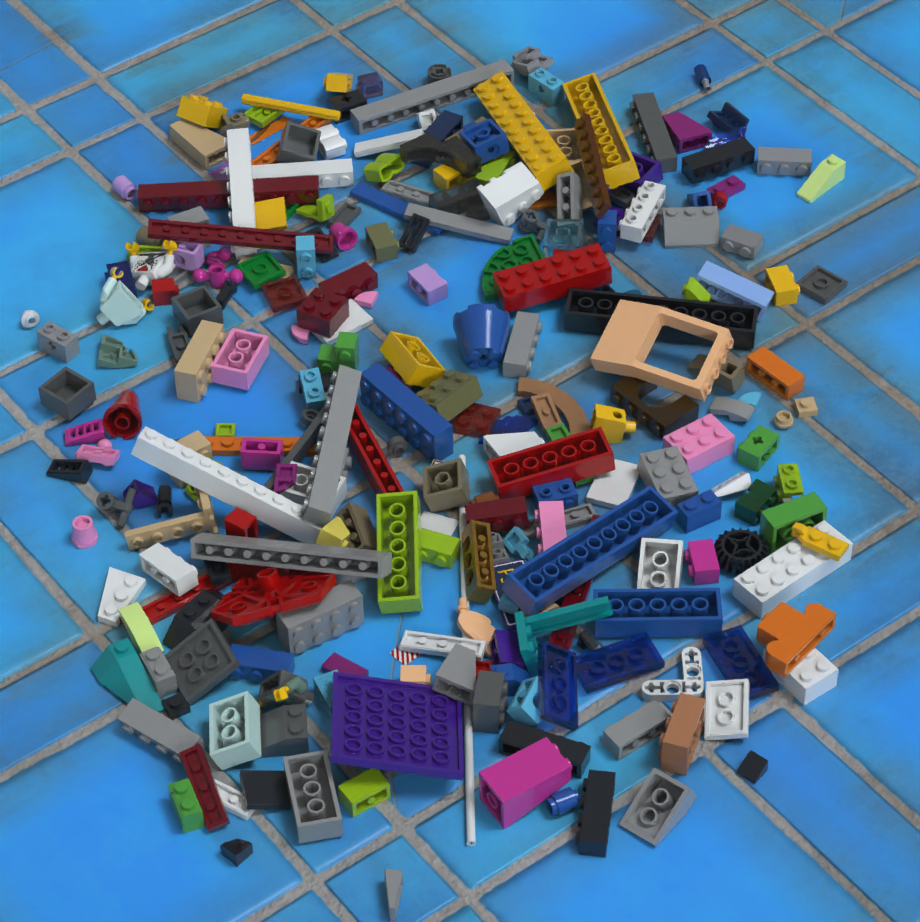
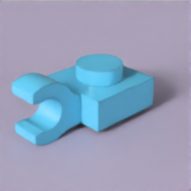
(516, 543)

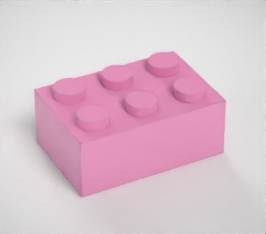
(240, 359)
(701, 442)

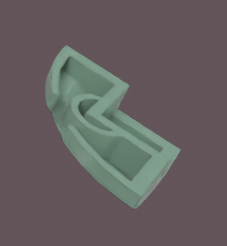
(114, 354)

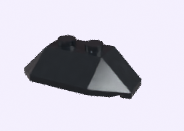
(192, 617)

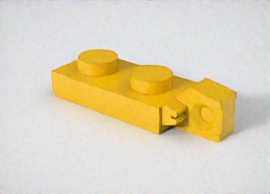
(820, 541)

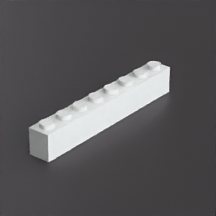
(240, 185)

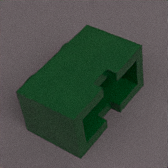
(760, 497)

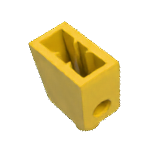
(612, 422)

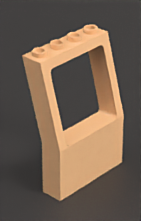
(632, 335)

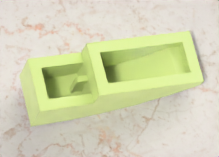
(139, 628)

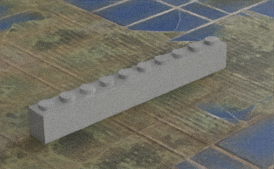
(433, 95)
(332, 445)
(291, 555)

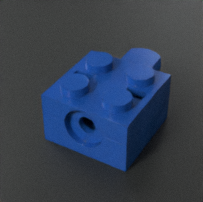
(485, 139)

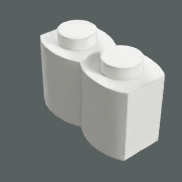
(331, 143)

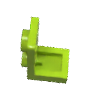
(322, 211)

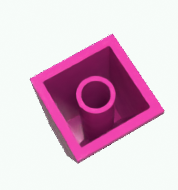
(523, 781)

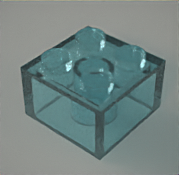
(563, 235)

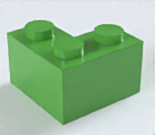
(343, 353)

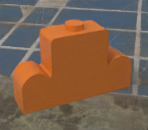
(792, 634)

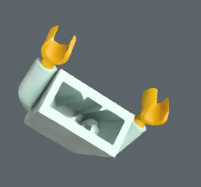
(119, 303)

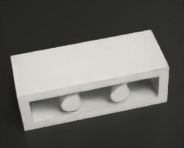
(168, 569)

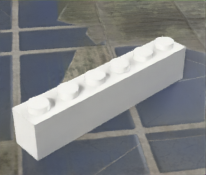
(330, 172)

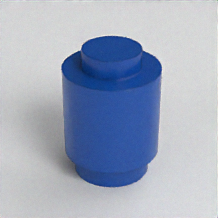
(562, 801)

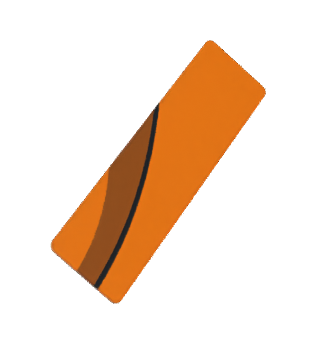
(268, 130)

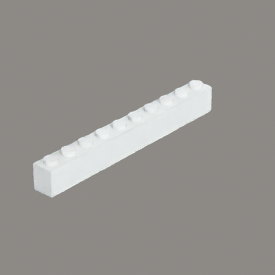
(225, 484)

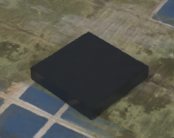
(264, 790)

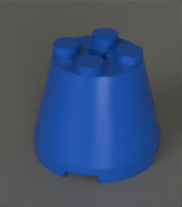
(482, 334)

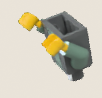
(284, 689)

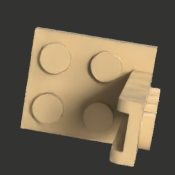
(175, 527)

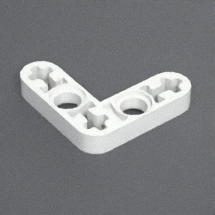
(688, 682)

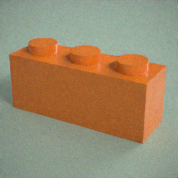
(775, 373)

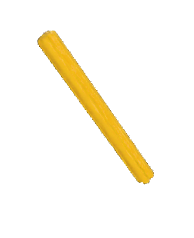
(291, 107)

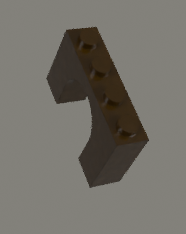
(660, 420)

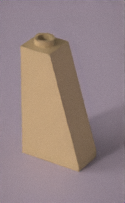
(199, 142)

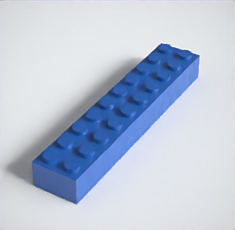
(588, 551)

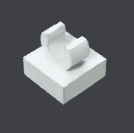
(426, 118)

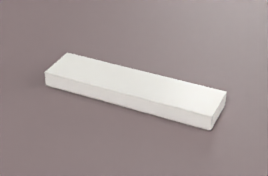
(385, 143)
(439, 644)

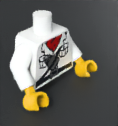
(151, 265)

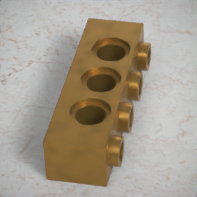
(478, 561)

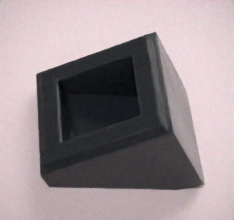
(753, 767)

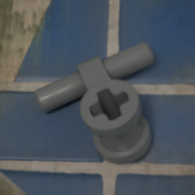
(533, 224)
(115, 505)

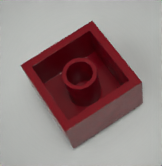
(322, 312)

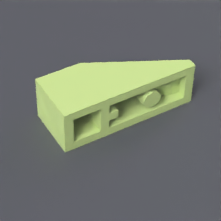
(823, 178)

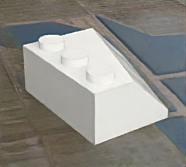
(510, 194)

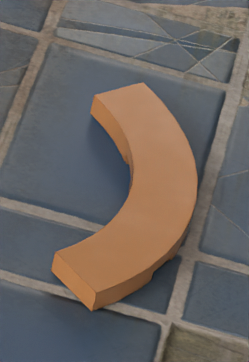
(564, 403)

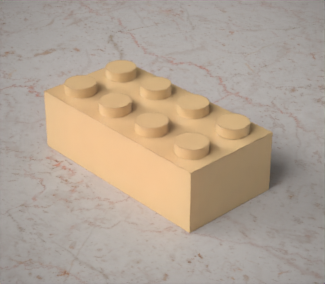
(194, 367)

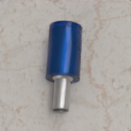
(703, 76)

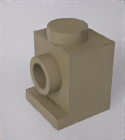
(238, 120)

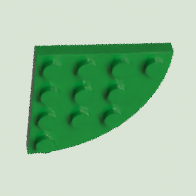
(519, 252)

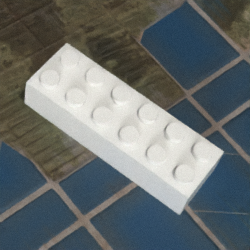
(786, 574)

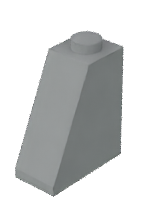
(457, 675)

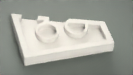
(119, 591)

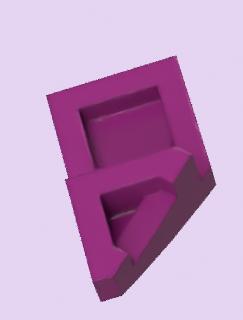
(285, 477)

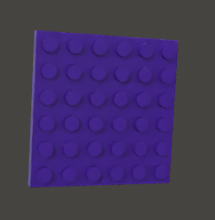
(395, 727)

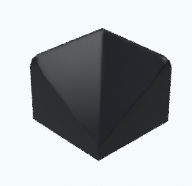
(236, 850)

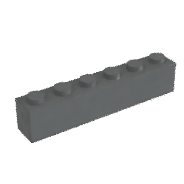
(653, 131)

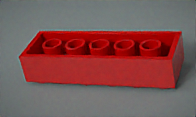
(551, 277)
(568, 457)

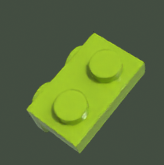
(788, 481)

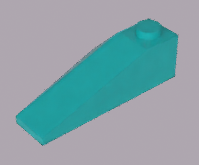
(125, 675)

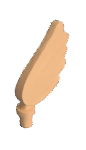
(474, 624)

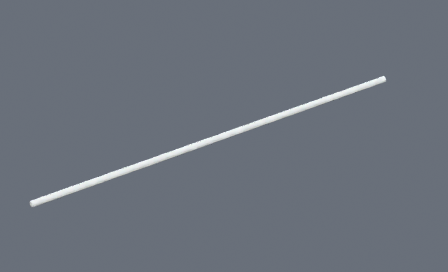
(468, 721)

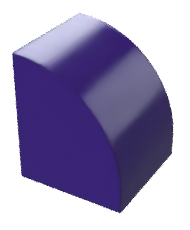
(144, 496)

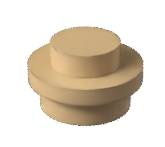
(783, 419)

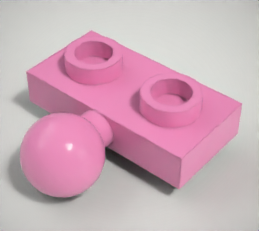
(101, 453)

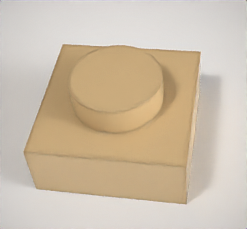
(805, 407)

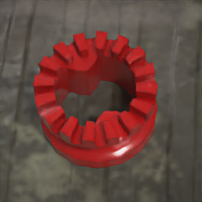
(719, 195)

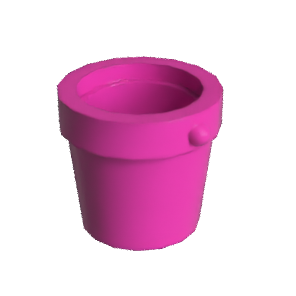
(343, 236)

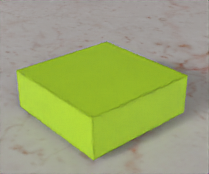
(225, 429)

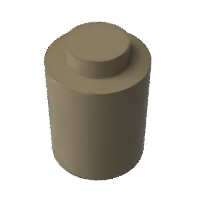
(141, 237)

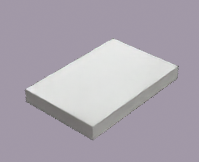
(357, 320)
(614, 486)
(726, 709)

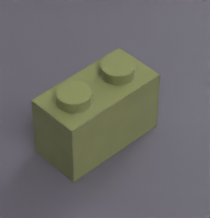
(382, 242)

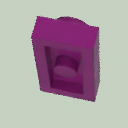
(729, 186)

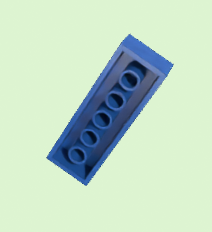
(406, 413)
(660, 612)

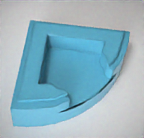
(751, 398)

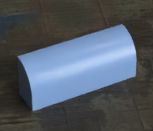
(734, 289)

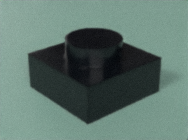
(176, 706)

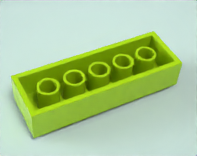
(401, 534)

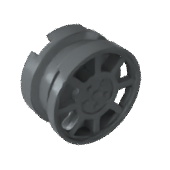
(438, 72)

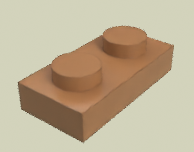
(545, 410)

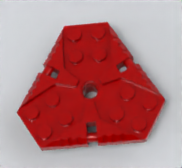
(271, 591)

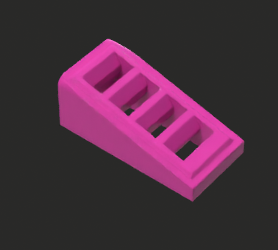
(91, 433)

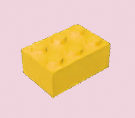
(411, 359)

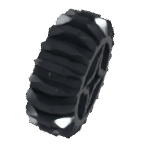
(740, 550)

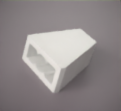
(503, 444)

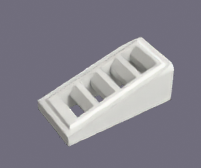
(735, 484)

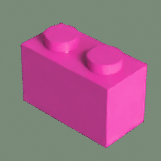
(261, 454)
(702, 561)

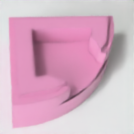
(366, 299)
(300, 334)

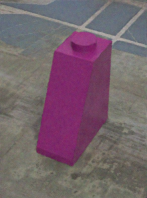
(685, 132)

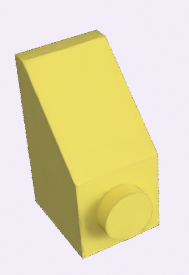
(334, 534)

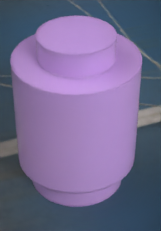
(124, 188)

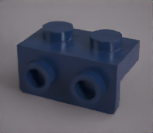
(728, 119)

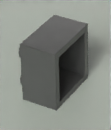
(298, 143)
(195, 306)
(67, 393)
(489, 702)

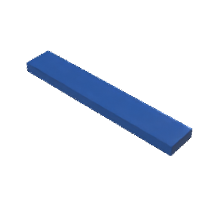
(385, 203)

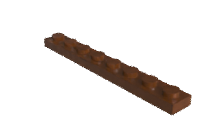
(592, 165)

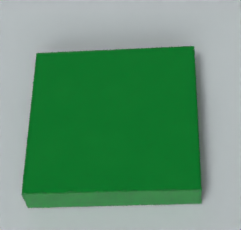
(261, 270)

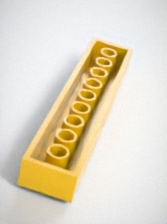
(523, 130)
(617, 161)

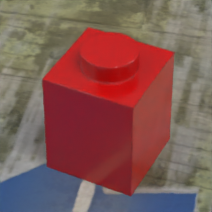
(163, 291)

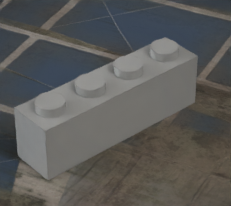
(521, 345)
(158, 730)

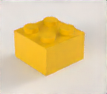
(201, 111)

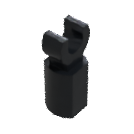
(226, 293)
(164, 500)

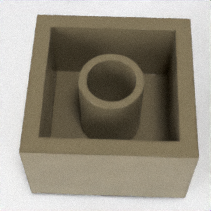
(446, 485)

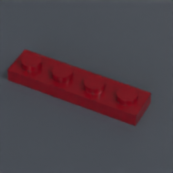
(204, 787)

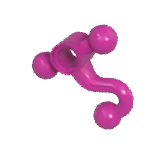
(217, 270)

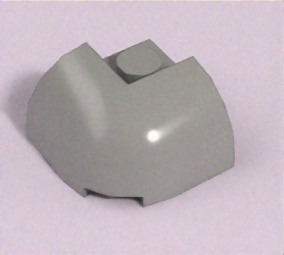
(529, 60)

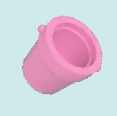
(83, 532)

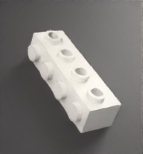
(642, 211)

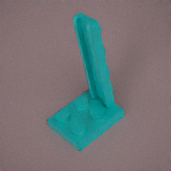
(554, 620)

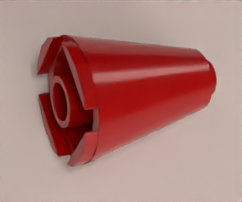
(123, 416)

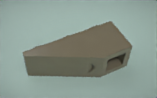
(730, 374)

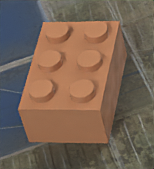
(682, 733)

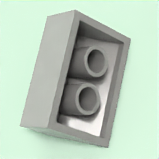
(690, 227)

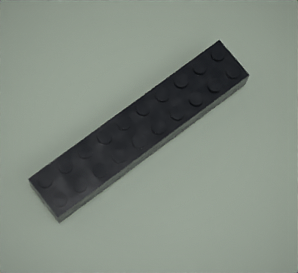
(592, 310)

